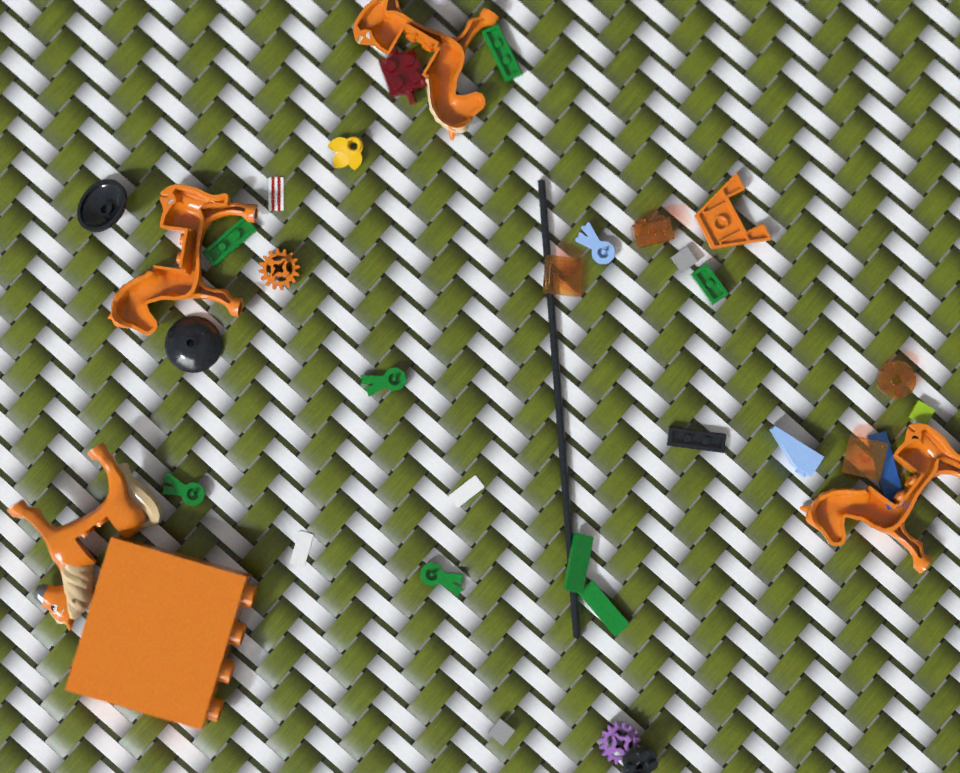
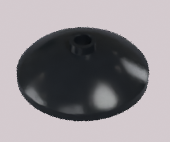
(102, 205)
(206, 345)

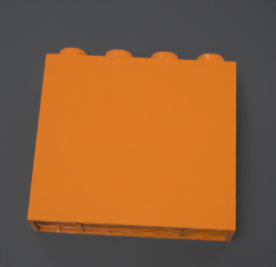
(161, 633)

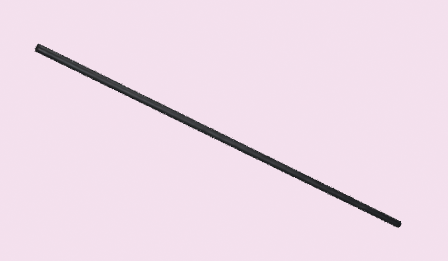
(558, 405)

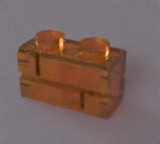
(652, 232)

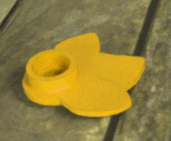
(344, 153)

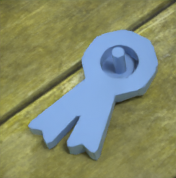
(602, 251)

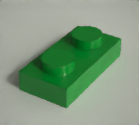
(709, 284)

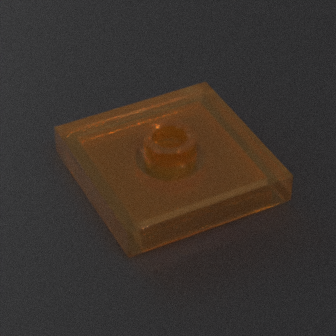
(562, 276)
(864, 457)

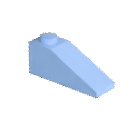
(798, 454)

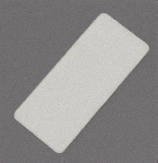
(466, 491)
(301, 549)

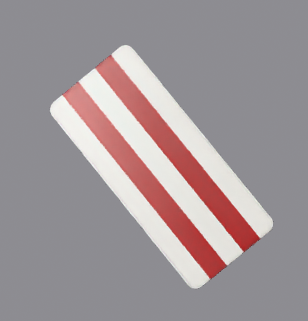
(275, 193)

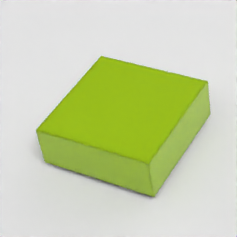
(921, 412)

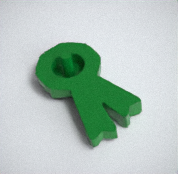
(393, 379)
(192, 493)
(432, 575)

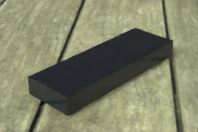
(696, 439)

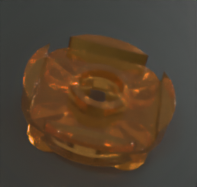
(885, 381)

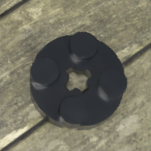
(644, 755)

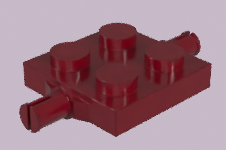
(403, 74)

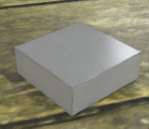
(684, 259)
(501, 731)

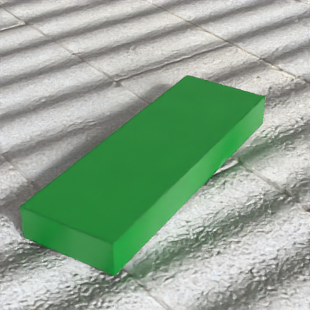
(502, 53)
(229, 241)
(578, 563)
(604, 608)

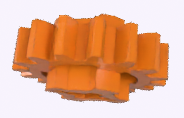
(284, 263)

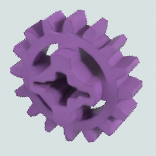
(625, 738)

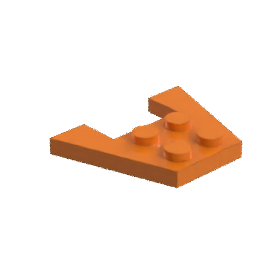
(721, 223)

